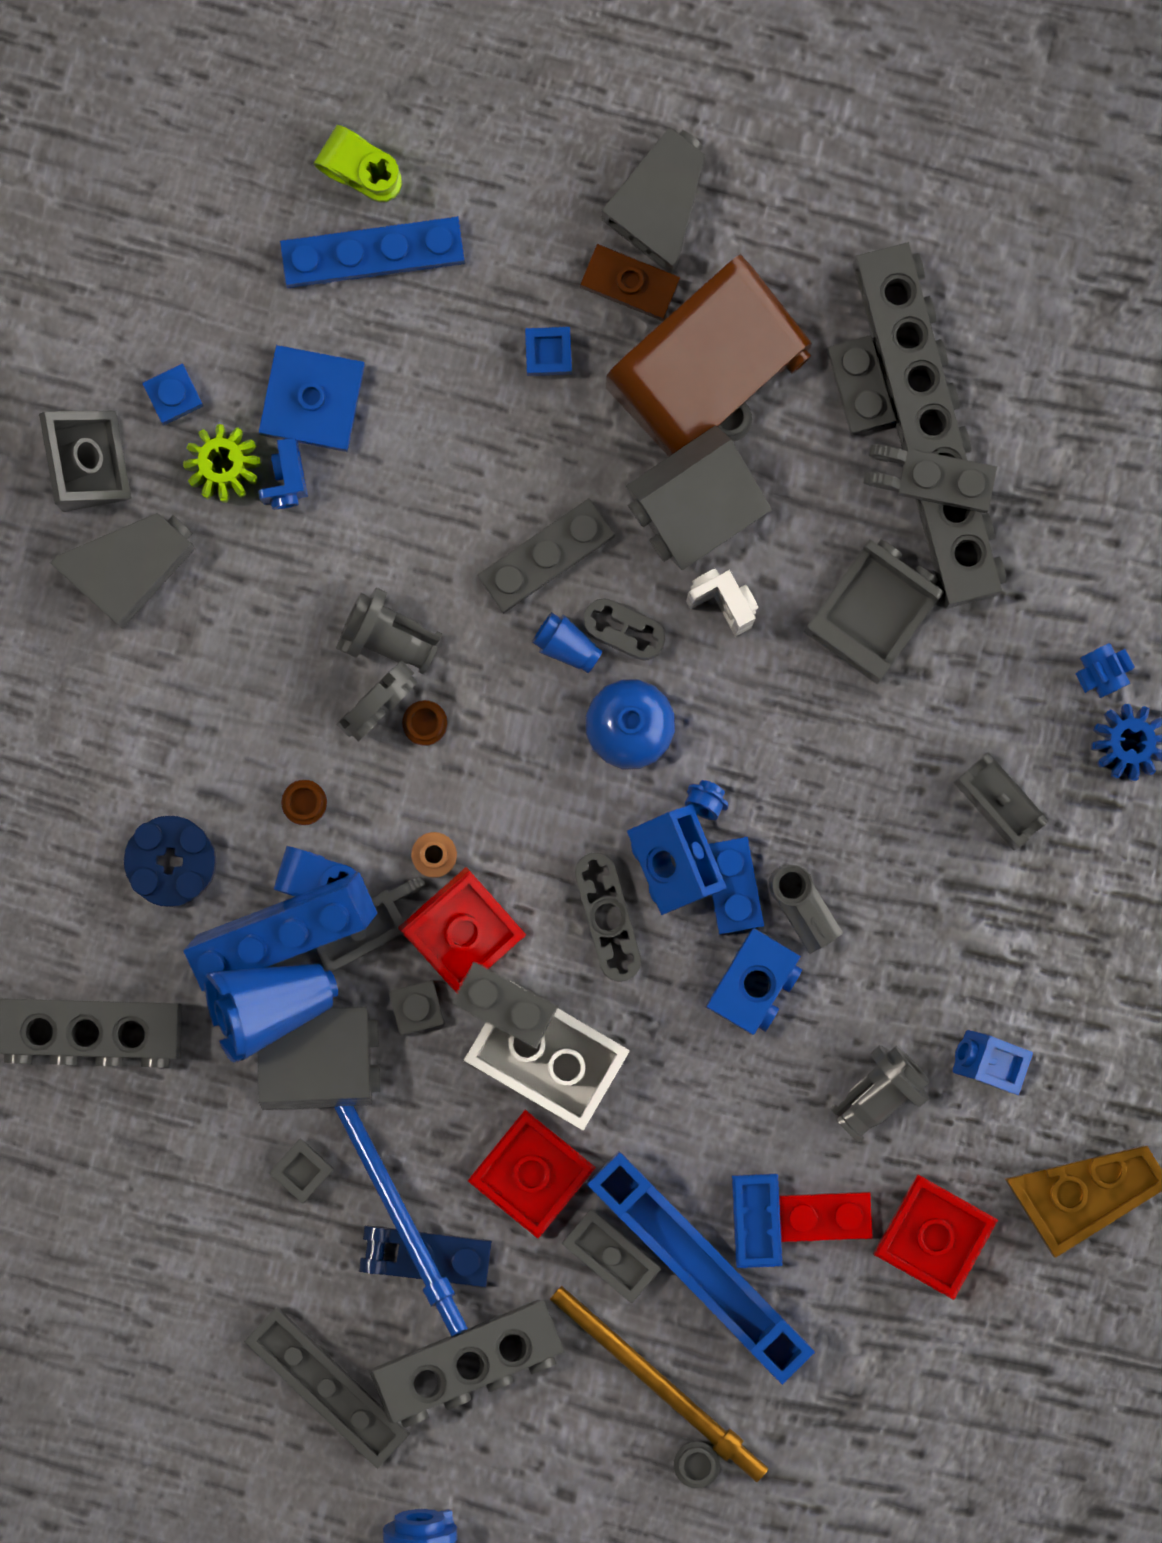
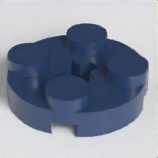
(153, 840)

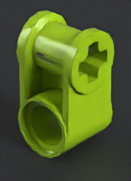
(352, 162)

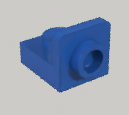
(286, 467)
(992, 1061)

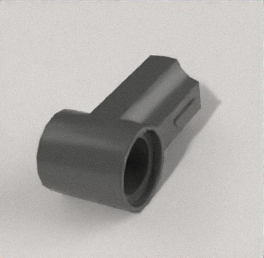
(806, 910)

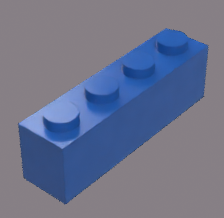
(283, 929)

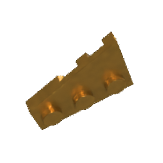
(1086, 1195)

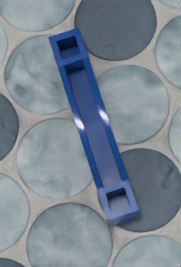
(701, 1267)

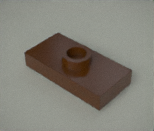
(630, 282)

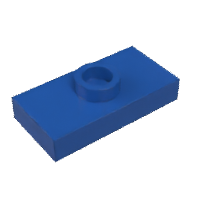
(756, 1220)

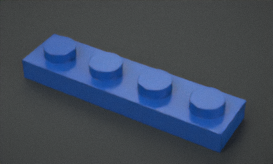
(372, 252)

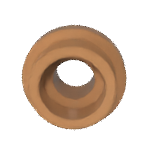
(438, 869)

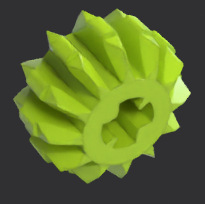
(237, 455)

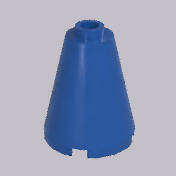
(266, 1004)

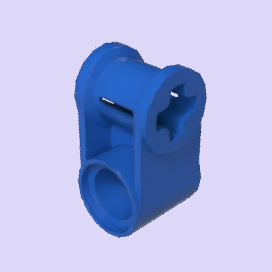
(306, 871)

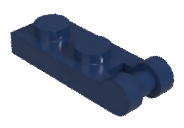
(456, 1257)

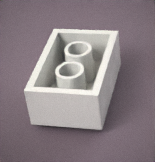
(564, 1072)

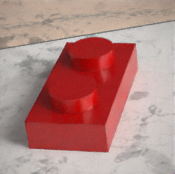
(825, 1216)

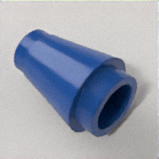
(566, 643)

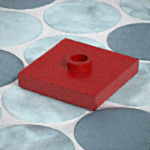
(461, 928)
(531, 1174)
(935, 1237)

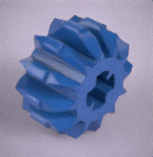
(1130, 758)

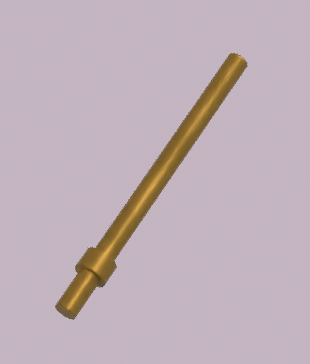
(726, 1443)

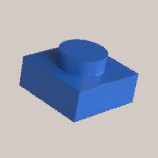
(548, 351)
(173, 394)

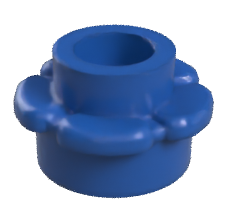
(706, 799)

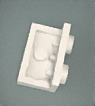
(734, 601)

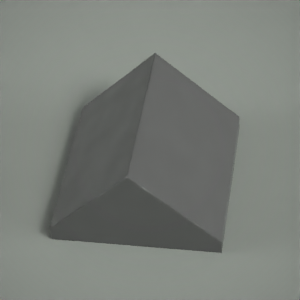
(84, 458)

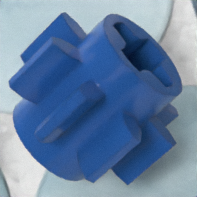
(1105, 670)

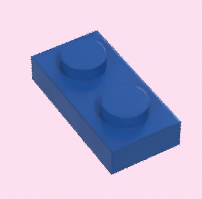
(739, 904)

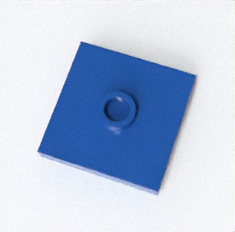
(312, 398)

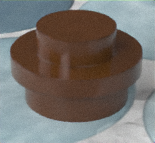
(424, 723)
(304, 802)

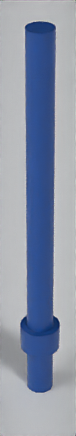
(437, 1289)

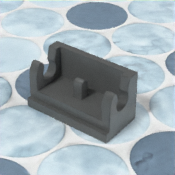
(1001, 801)

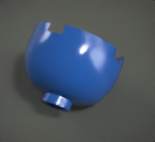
(630, 724)

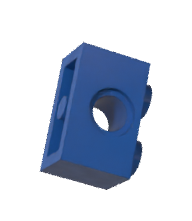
(696, 870)
(761, 955)

